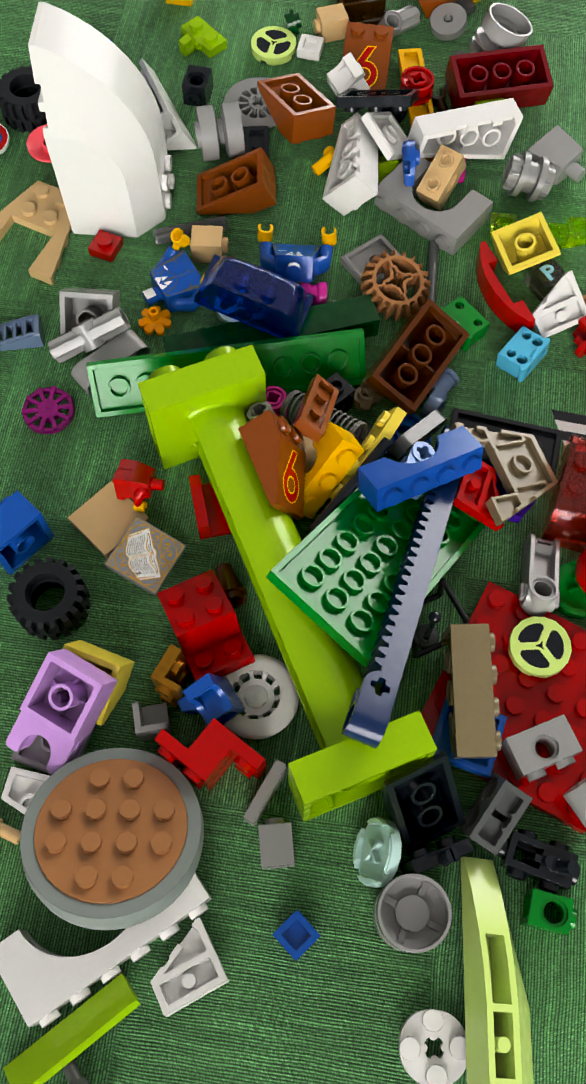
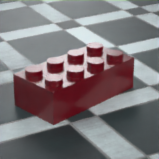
(500, 73)

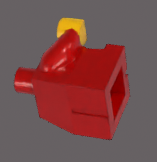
(137, 482)

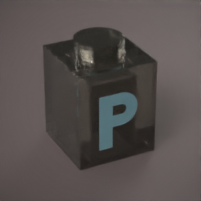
(543, 277)

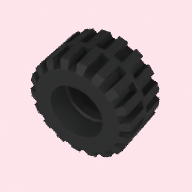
(20, 100)
(33, 583)

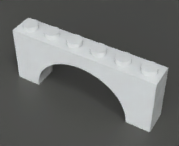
(48, 981)

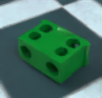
(468, 320)

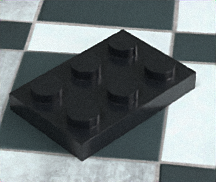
(378, 99)

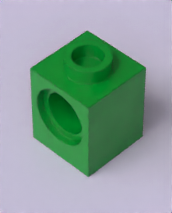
(533, 912)

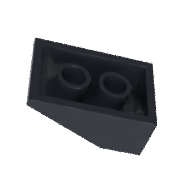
(423, 802)

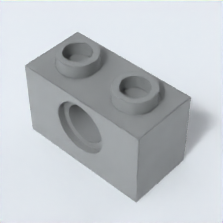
(554, 735)

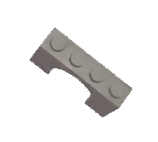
(448, 227)

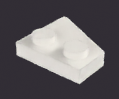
(560, 307)
(190, 971)

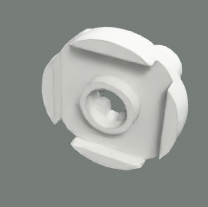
(412, 1047)

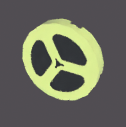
(273, 45)
(539, 647)

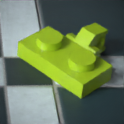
(200, 36)

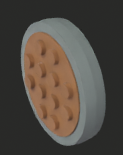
(112, 838)

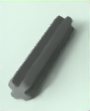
(162, 235)

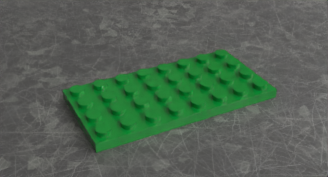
(351, 561)

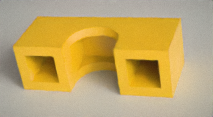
(335, 457)

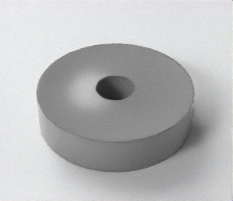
(448, 12)

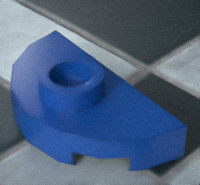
(410, 159)

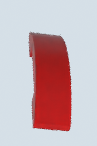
(511, 314)

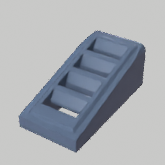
(26, 340)

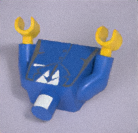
(296, 261)
(174, 278)

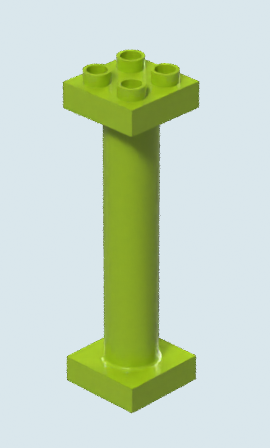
(196, 416)

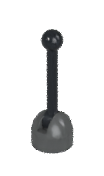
(429, 631)

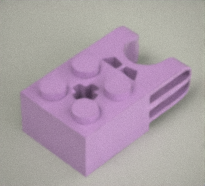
(62, 707)

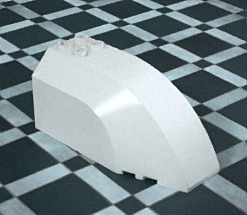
(100, 128)

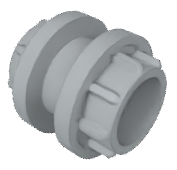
(528, 176)

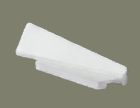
(175, 131)

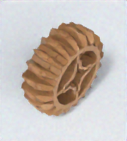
(397, 272)

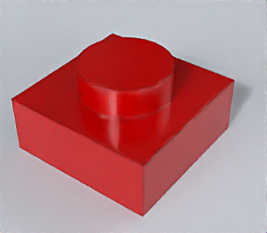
(105, 245)

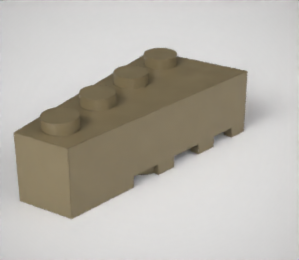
(471, 691)

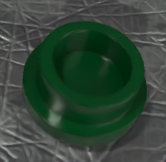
(293, 21)

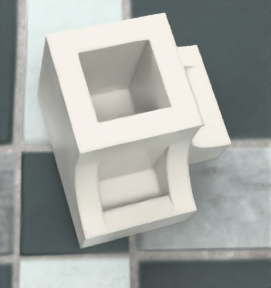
(347, 76)

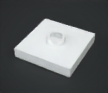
(386, 133)

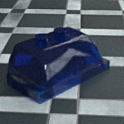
(254, 296)

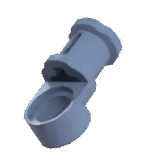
(439, 392)

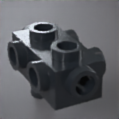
(544, 862)

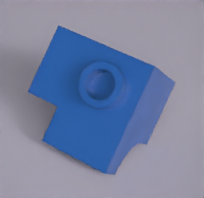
(212, 698)

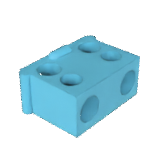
(522, 353)

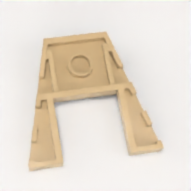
(43, 211)

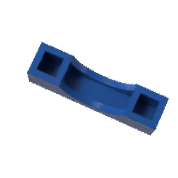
(392, 482)

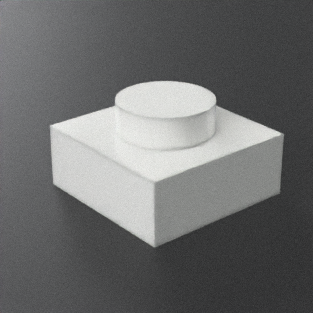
(310, 47)

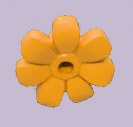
(155, 320)

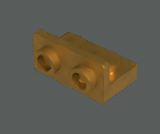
(171, 675)

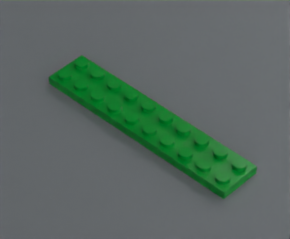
(286, 363)

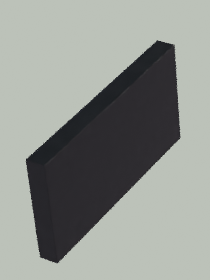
(547, 438)

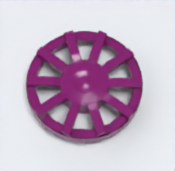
(48, 410)

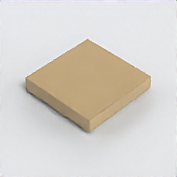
(105, 519)

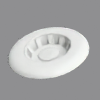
(259, 698)

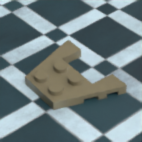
(519, 467)

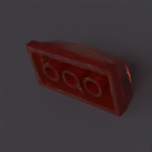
(568, 502)

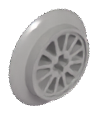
(250, 103)

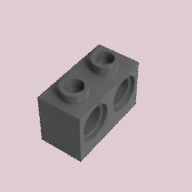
(495, 813)

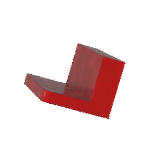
(207, 509)

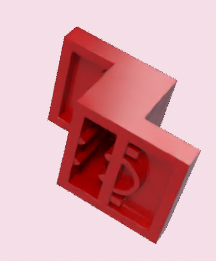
(206, 626)
(211, 755)

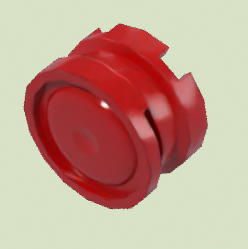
(418, 77)

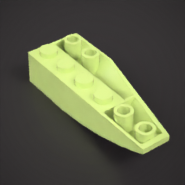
(493, 985)

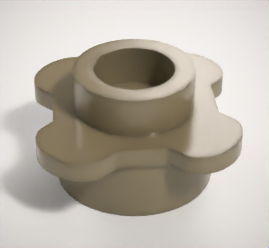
(365, 403)

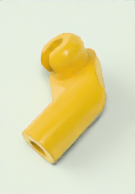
(324, 162)

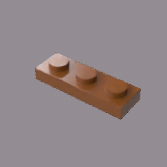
(316, 408)

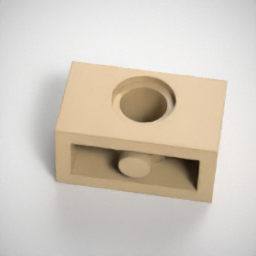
(441, 177)

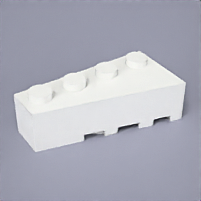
(474, 130)
(353, 168)

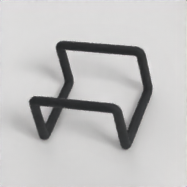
(442, 584)

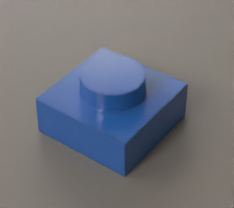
(296, 935)

